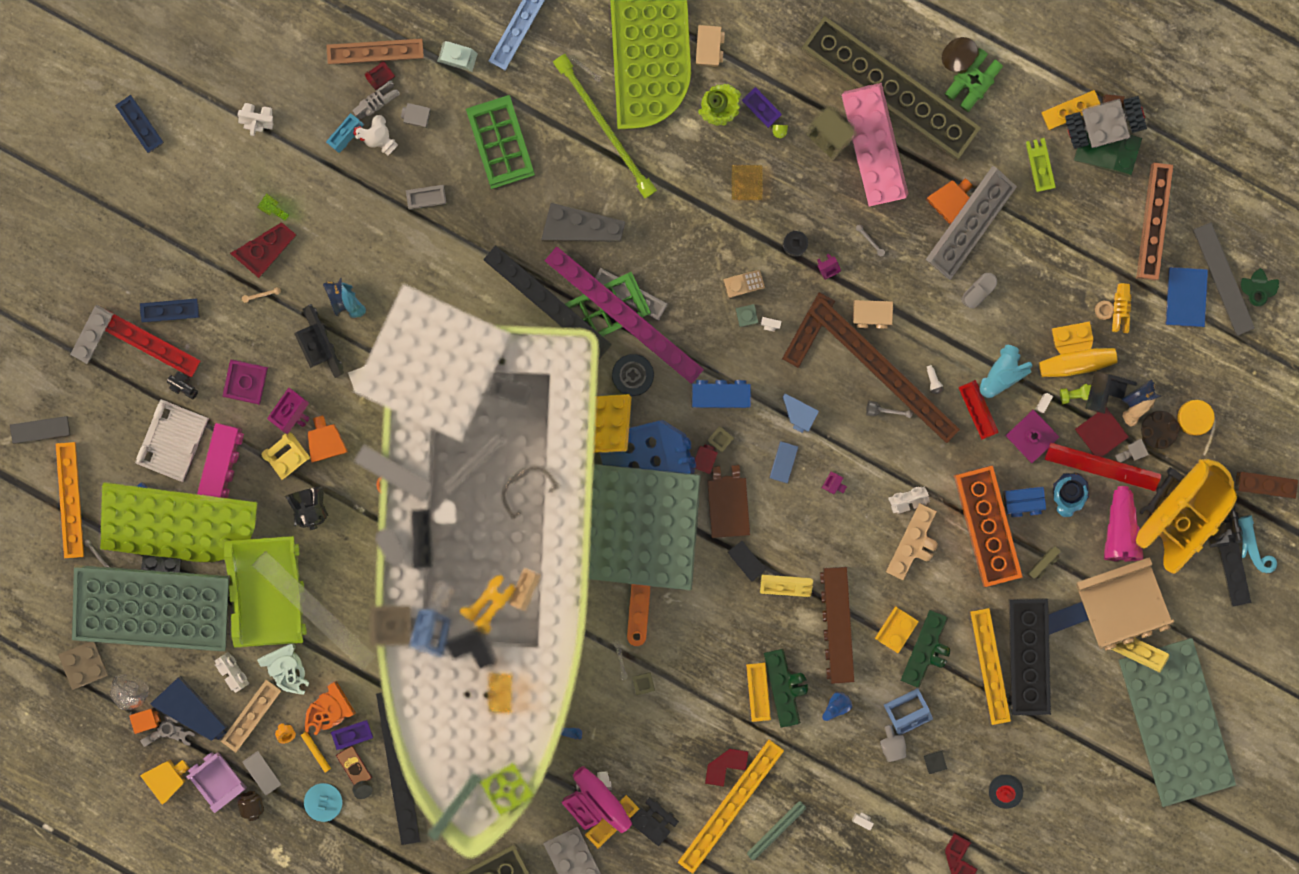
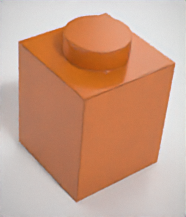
(145, 720)

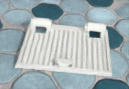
(172, 440)

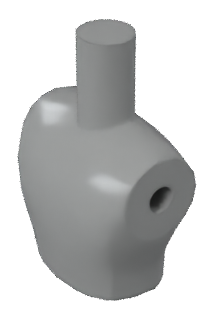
(893, 746)

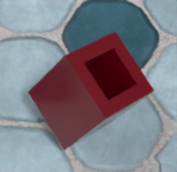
(705, 458)

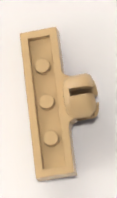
(914, 542)

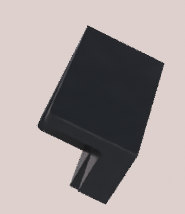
(1102, 387)
(474, 642)

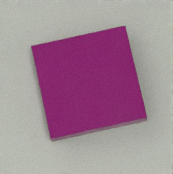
(245, 382)

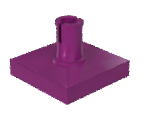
(289, 411)
(1032, 436)

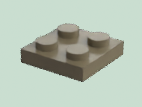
(390, 625)
(83, 665)

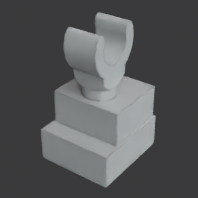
(1136, 449)

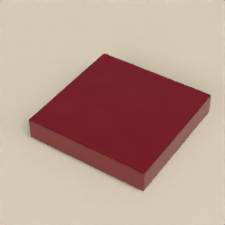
(1101, 433)

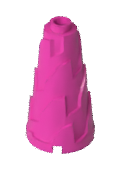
(1122, 528)

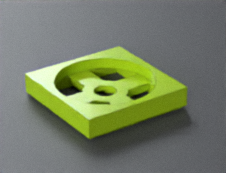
(527, 793)

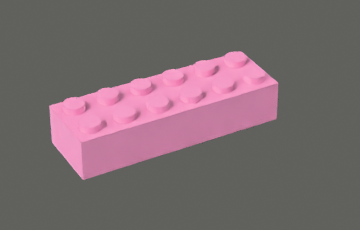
(875, 144)

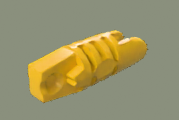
(1122, 308)

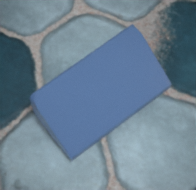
(783, 462)

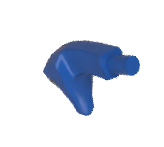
(838, 705)

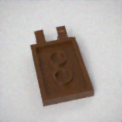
(728, 504)

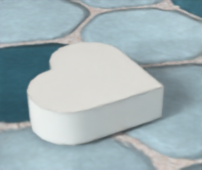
(445, 513)

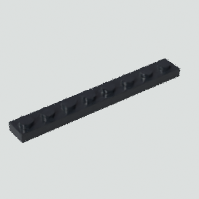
(541, 295)
(401, 791)

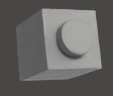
(416, 115)

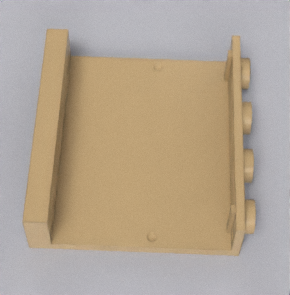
(1124, 604)

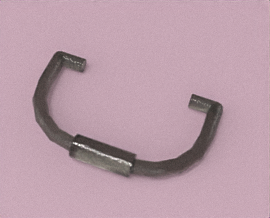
(519, 475)

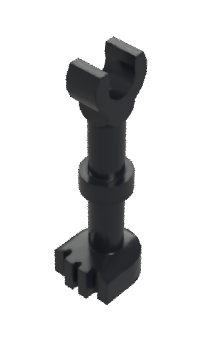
(1172, 475)

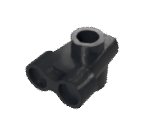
(179, 383)

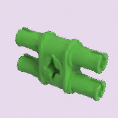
(976, 91)

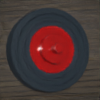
(1006, 791)

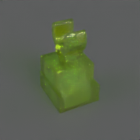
(269, 206)

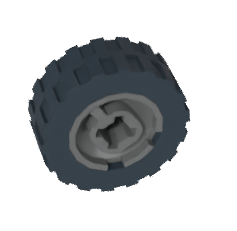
(633, 374)

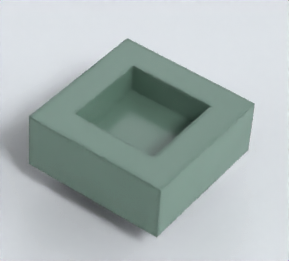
(746, 315)

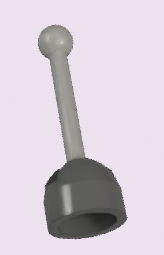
(874, 409)

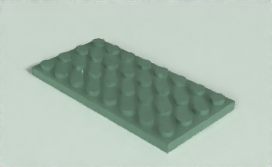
(150, 608)
(1178, 725)

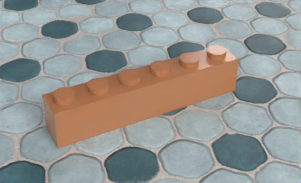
(1154, 221)

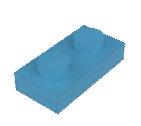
(344, 133)

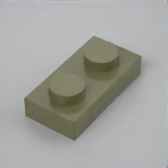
(1038, 569)

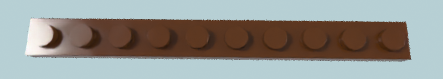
(883, 370)

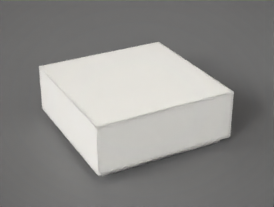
(1044, 402)

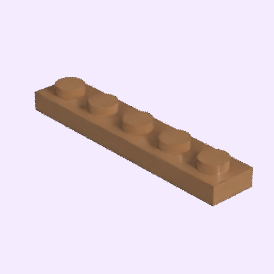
(375, 51)

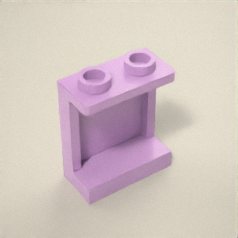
(216, 781)

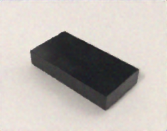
(746, 561)

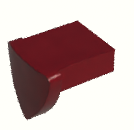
(379, 75)

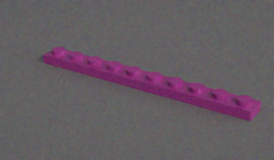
(624, 315)

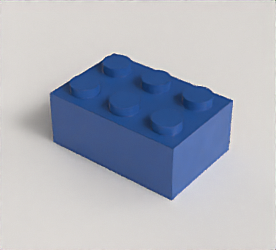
(721, 394)

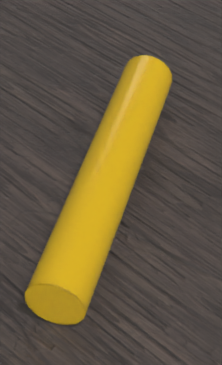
(315, 751)

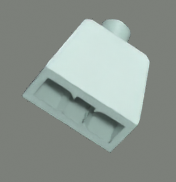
(457, 56)

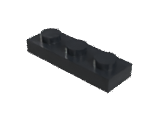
(421, 538)

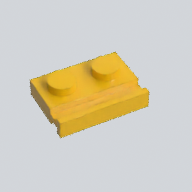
(896, 629)

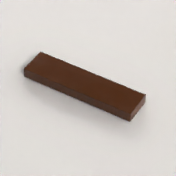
(804, 336)

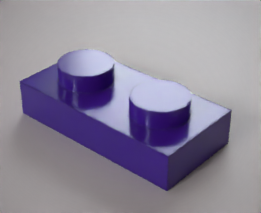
(761, 107)
(352, 734)

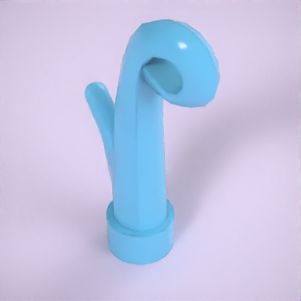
(1250, 544)

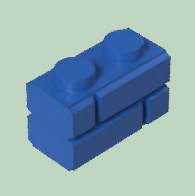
(1024, 500)

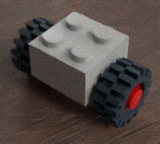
(1106, 122)

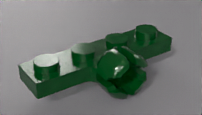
(926, 650)
(784, 687)

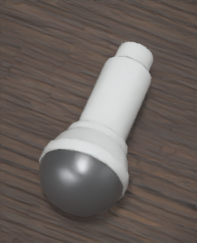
(936, 386)

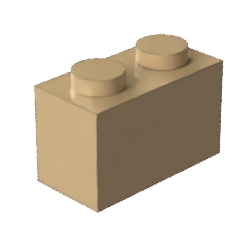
(708, 46)
(872, 313)

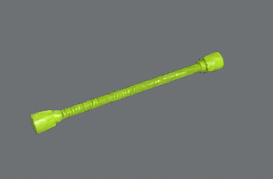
(565, 67)

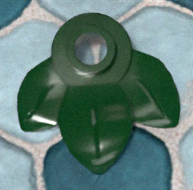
(1259, 284)

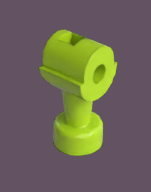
(1082, 392)

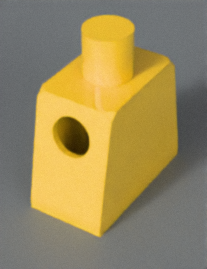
(165, 779)

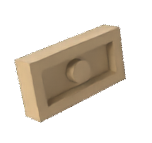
(524, 589)

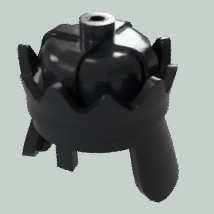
(308, 507)

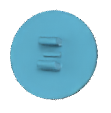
(323, 802)

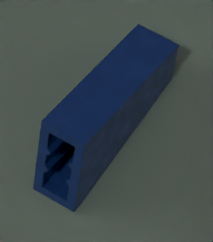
(189, 708)

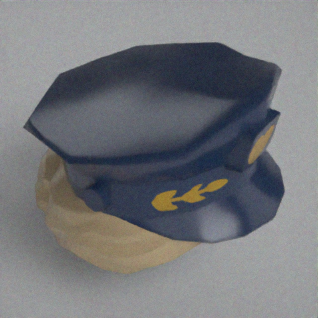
(1139, 402)

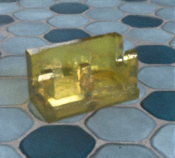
(499, 693)

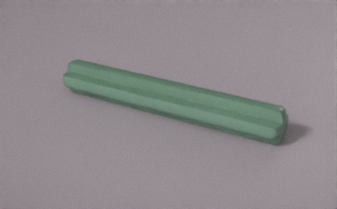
(454, 807)
(776, 830)

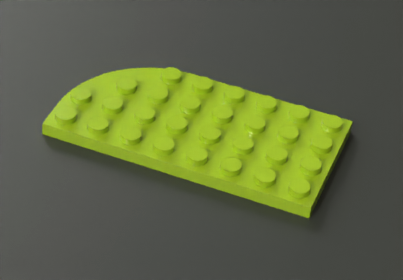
(649, 59)
(172, 522)

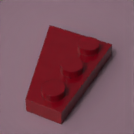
(265, 249)

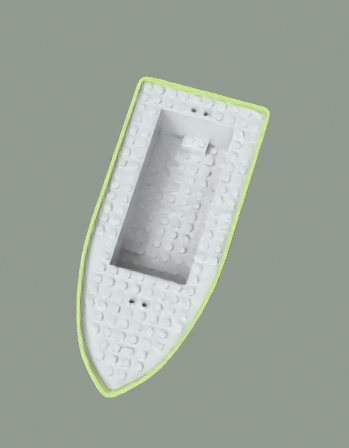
(441, 702)

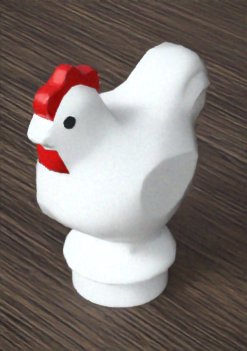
(377, 135)

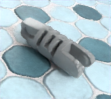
(375, 101)

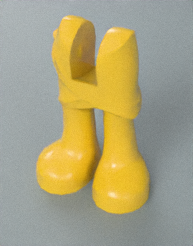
(492, 594)

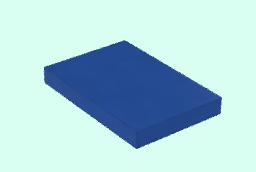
(1186, 297)

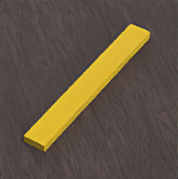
(730, 806)

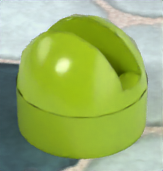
(779, 130)

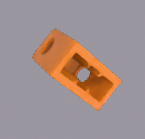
(950, 199)
(325, 441)

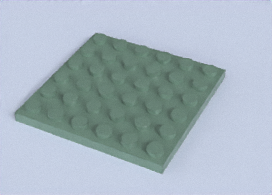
(643, 526)

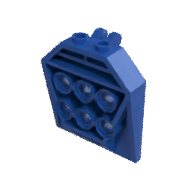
(671, 447)

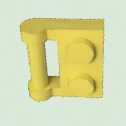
(290, 460)

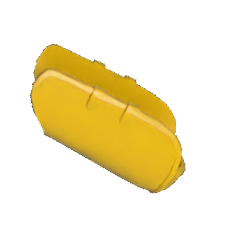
(1190, 513)

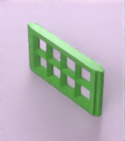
(489, 107)
(636, 295)

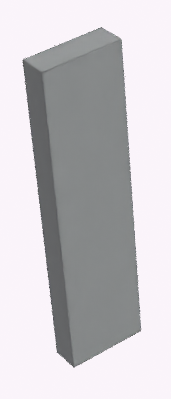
(655, 305)
(392, 472)

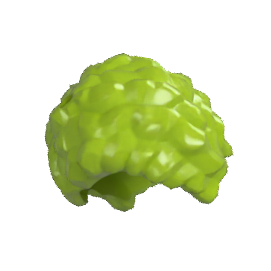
(724, 107)

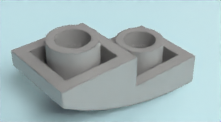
(261, 773)

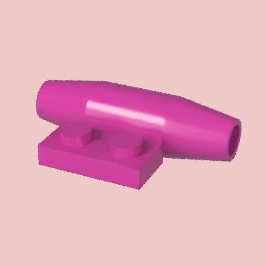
(595, 803)

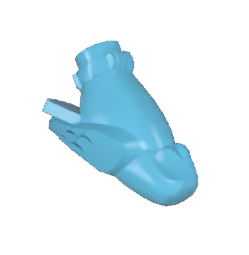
(1004, 372)

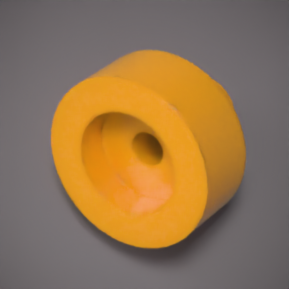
(285, 733)

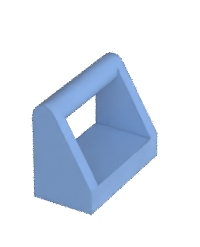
(424, 630)
(912, 720)

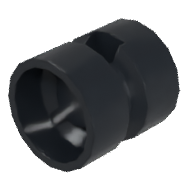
(795, 243)

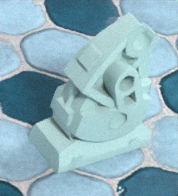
(283, 667)

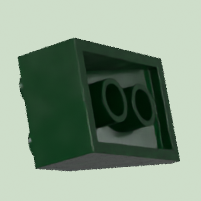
(1113, 157)

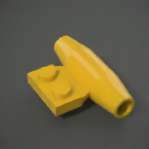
(1075, 352)

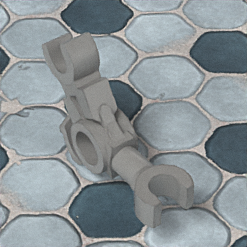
(168, 729)

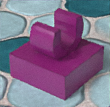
(829, 267)
(833, 483)

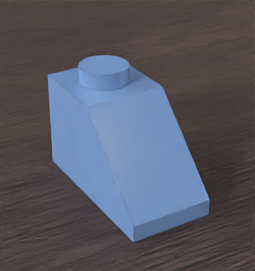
(799, 414)

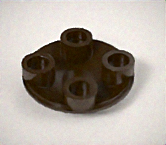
(959, 54)
(1160, 429)

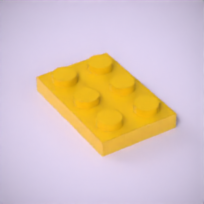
(612, 423)

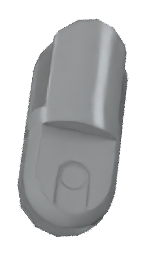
(979, 290)

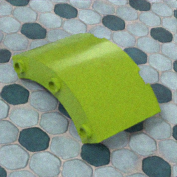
(261, 610)

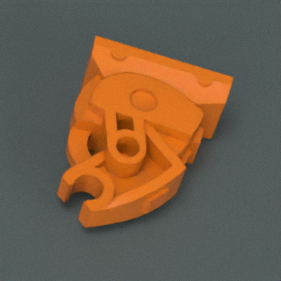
(330, 707)

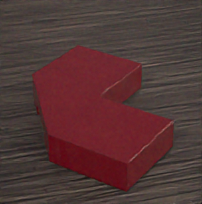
(729, 759)
(954, 853)

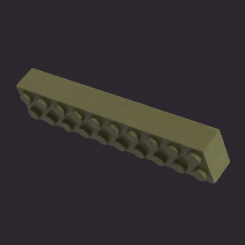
(904, 96)

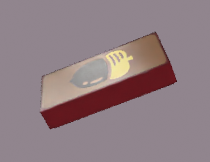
(353, 765)

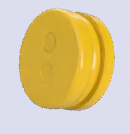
(1195, 417)

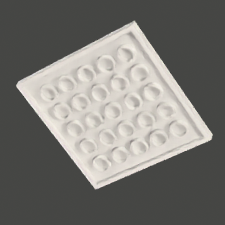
(432, 362)

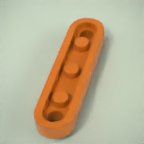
(638, 613)

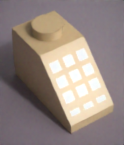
(743, 283)

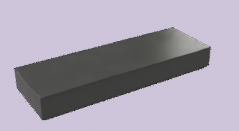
(40, 429)

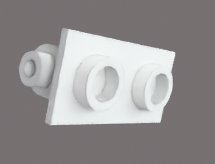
(901, 501)
(236, 679)

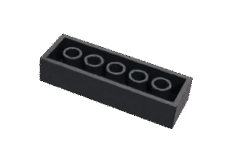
(1029, 656)

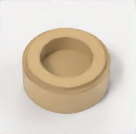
(1104, 310)

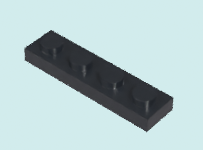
(1234, 573)

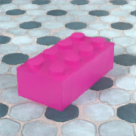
(220, 460)

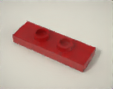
(978, 409)

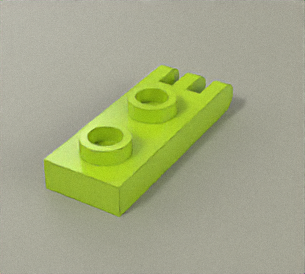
(1040, 165)

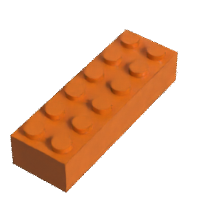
(988, 526)

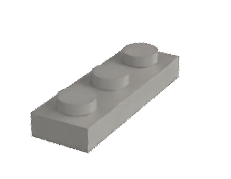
(91, 334)

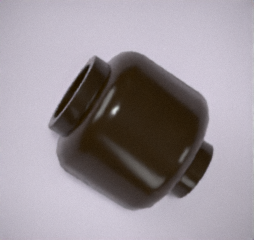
(250, 805)

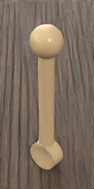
(245, 298)

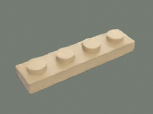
(251, 715)

